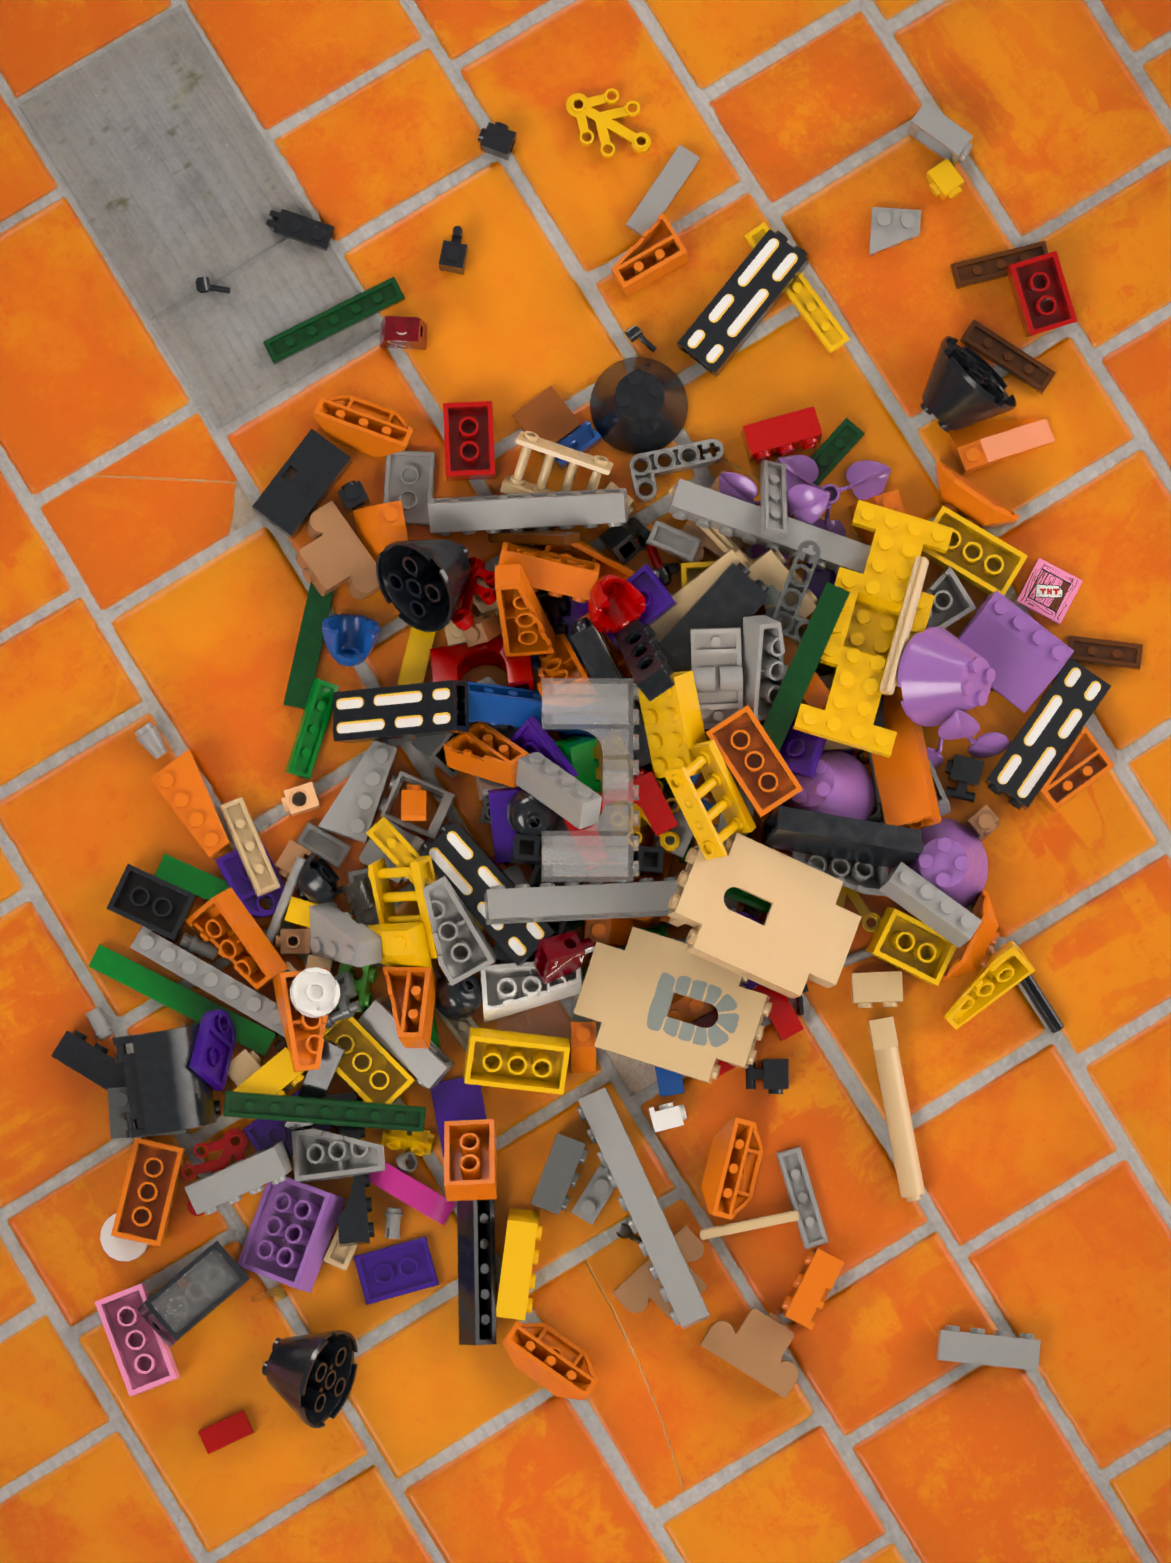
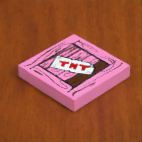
(1049, 591)

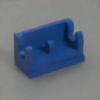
(580, 439)

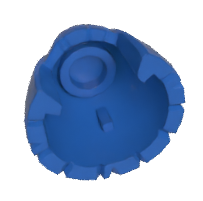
(350, 637)

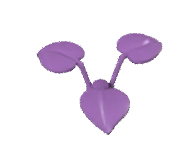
(865, 478)
(802, 500)
(965, 726)

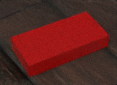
(226, 1432)

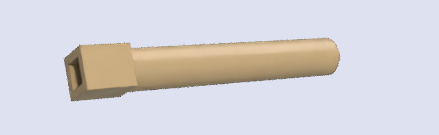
(896, 1107)

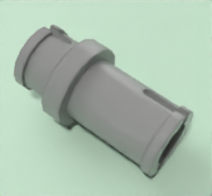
(198, 946)

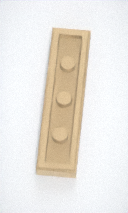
(249, 847)
(750, 1224)

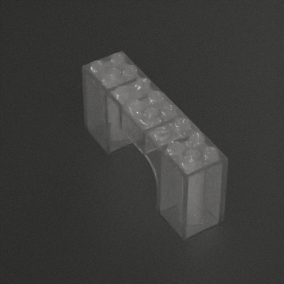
(609, 714)

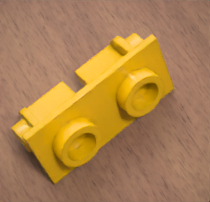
(418, 1143)

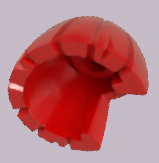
(614, 604)

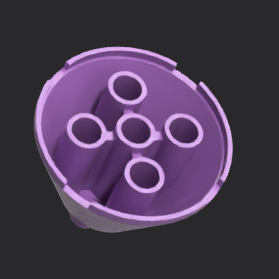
(940, 676)
(838, 787)
(952, 861)

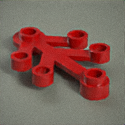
(463, 617)
(220, 1163)

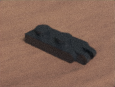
(301, 228)

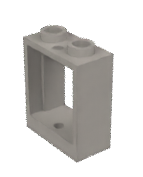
(940, 134)
(440, 815)

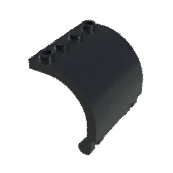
(163, 1084)

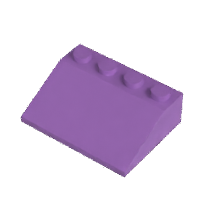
(1016, 648)
(291, 1233)

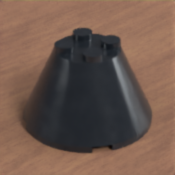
(963, 388)
(638, 405)
(424, 580)
(313, 1373)

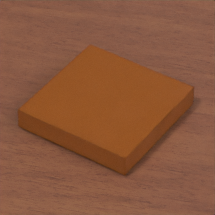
(547, 417)

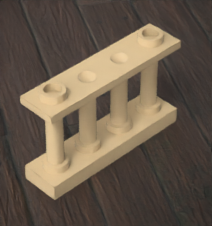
(529, 440)

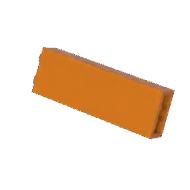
(906, 776)

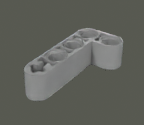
(677, 465)

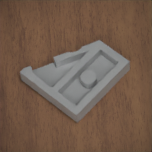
(892, 227)

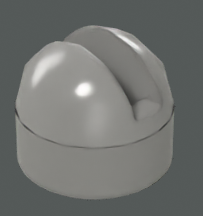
(412, 1162)

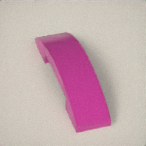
(413, 1193)

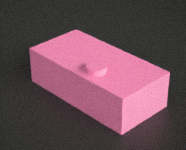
(138, 1349)

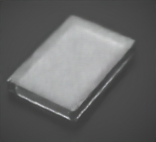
(546, 1020)

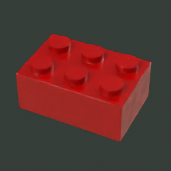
(1041, 293)
(782, 435)
(469, 441)

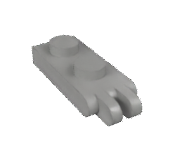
(594, 1195)

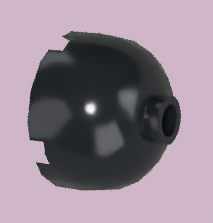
(529, 815)
(318, 881)
(460, 999)

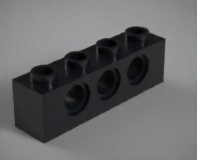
(645, 659)

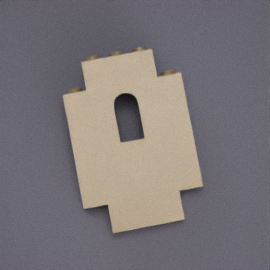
(803, 930)

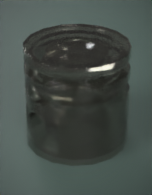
(359, 896)

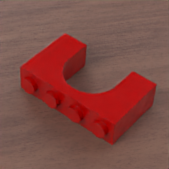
(456, 660)
(651, 802)
(781, 1017)

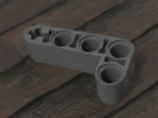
(799, 588)

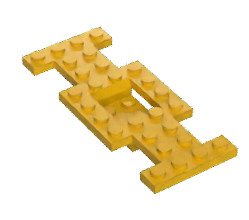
(868, 625)

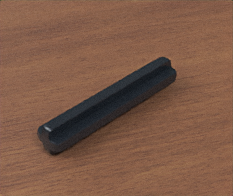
(1042, 1004)

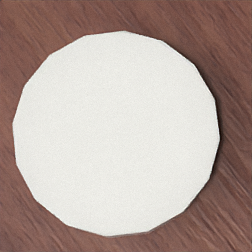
(314, 992)
(119, 1248)

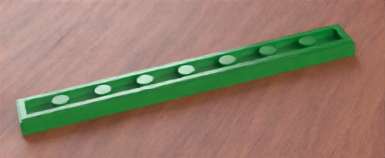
(176, 996)

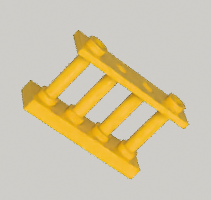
(724, 791)
(422, 874)

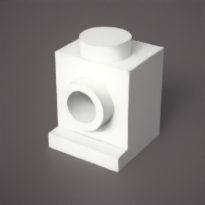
(667, 1116)

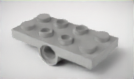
(717, 672)

